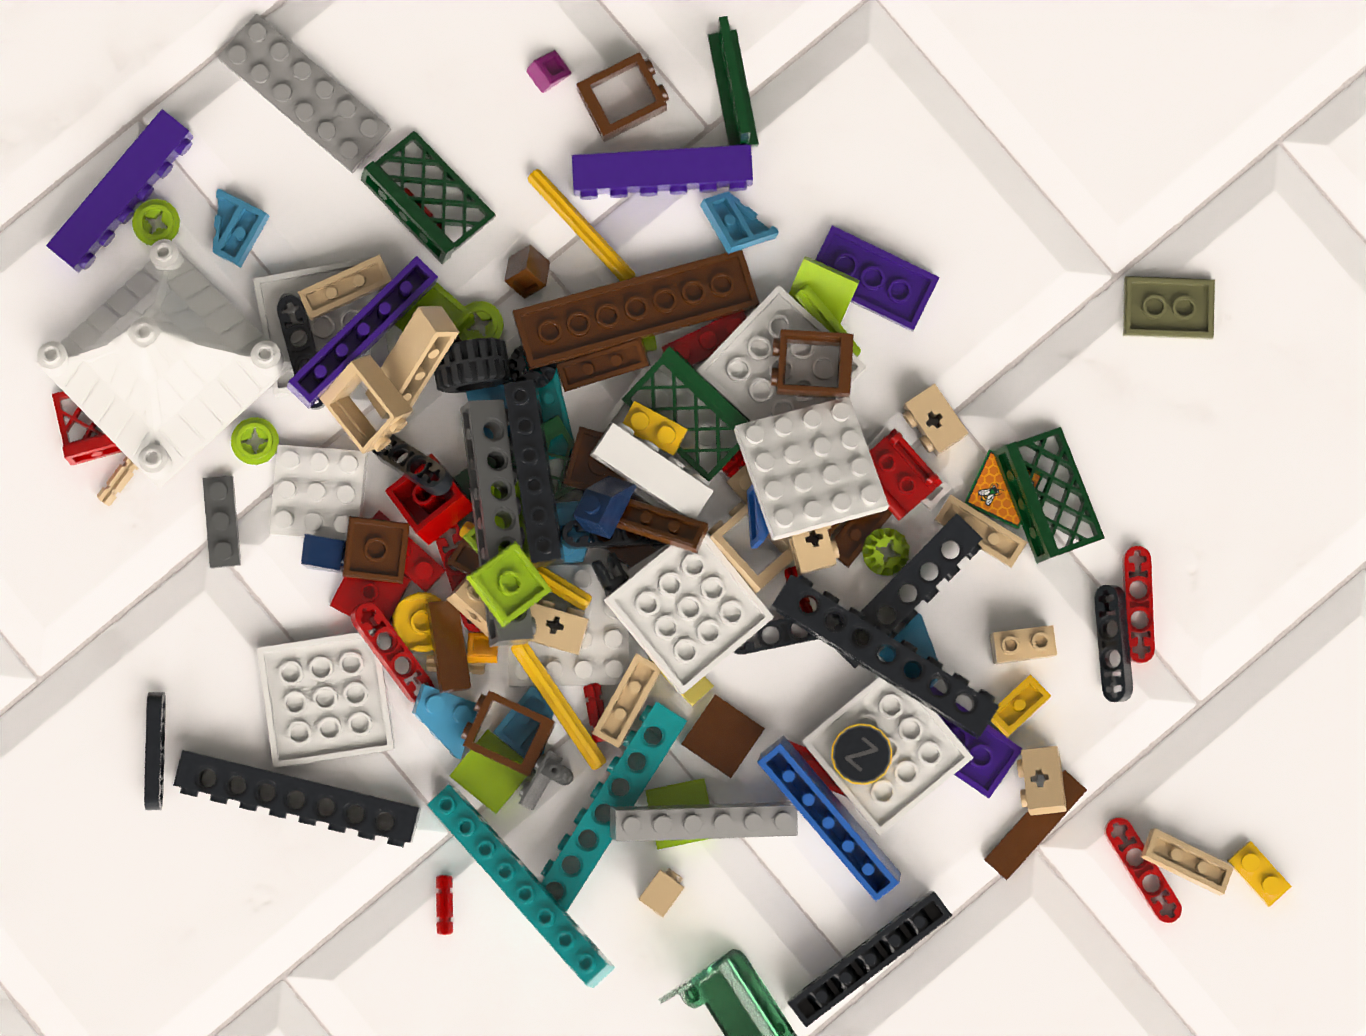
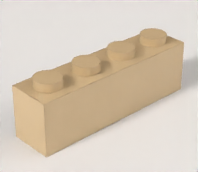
(417, 354)

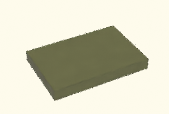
(1168, 307)

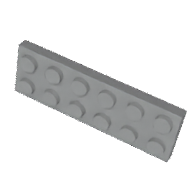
(304, 93)

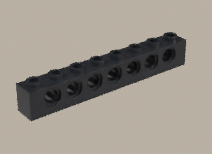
(972, 721)
(194, 764)

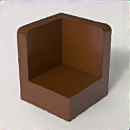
(527, 271)

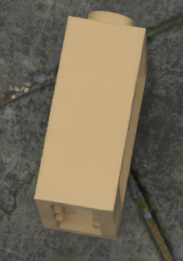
(350, 417)
(754, 581)

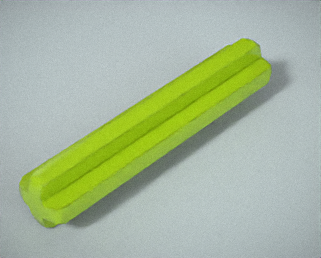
(821, 313)

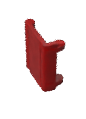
(902, 474)

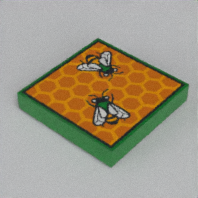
(991, 495)

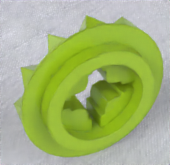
(152, 209)
(484, 311)
(244, 432)
(873, 557)

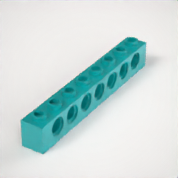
(653, 716)
(521, 886)

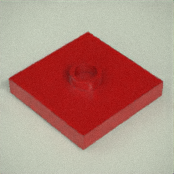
(359, 591)

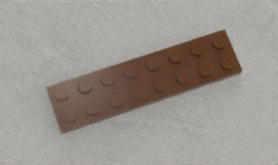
(635, 309)

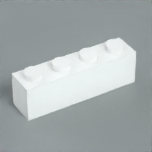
(652, 472)

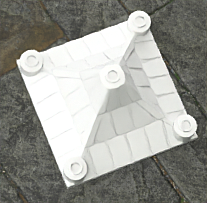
(164, 364)

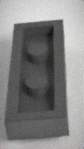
(221, 522)

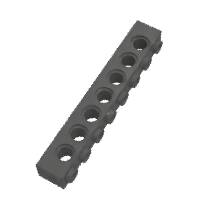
(494, 415)

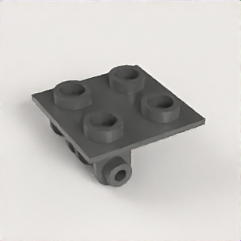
(547, 768)

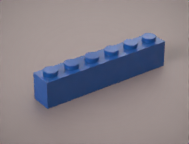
(829, 818)

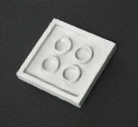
(317, 491)

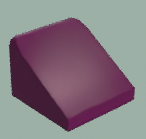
(548, 71)

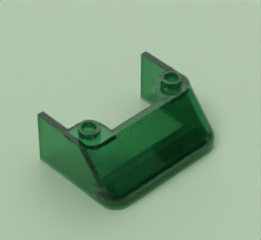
(733, 998)

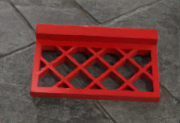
(89, 446)

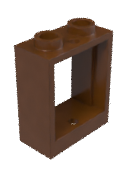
(605, 129)
(841, 340)
(536, 748)

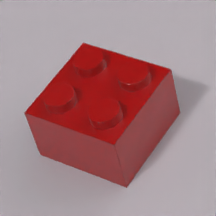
(429, 514)

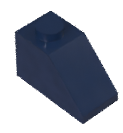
(603, 505)
(323, 553)

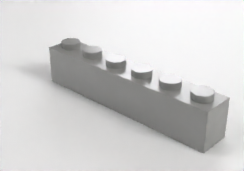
(703, 821)

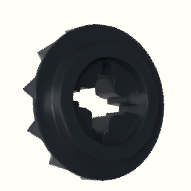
(518, 366)

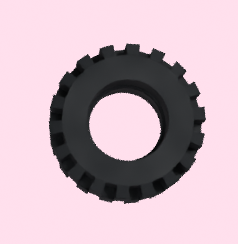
(473, 366)

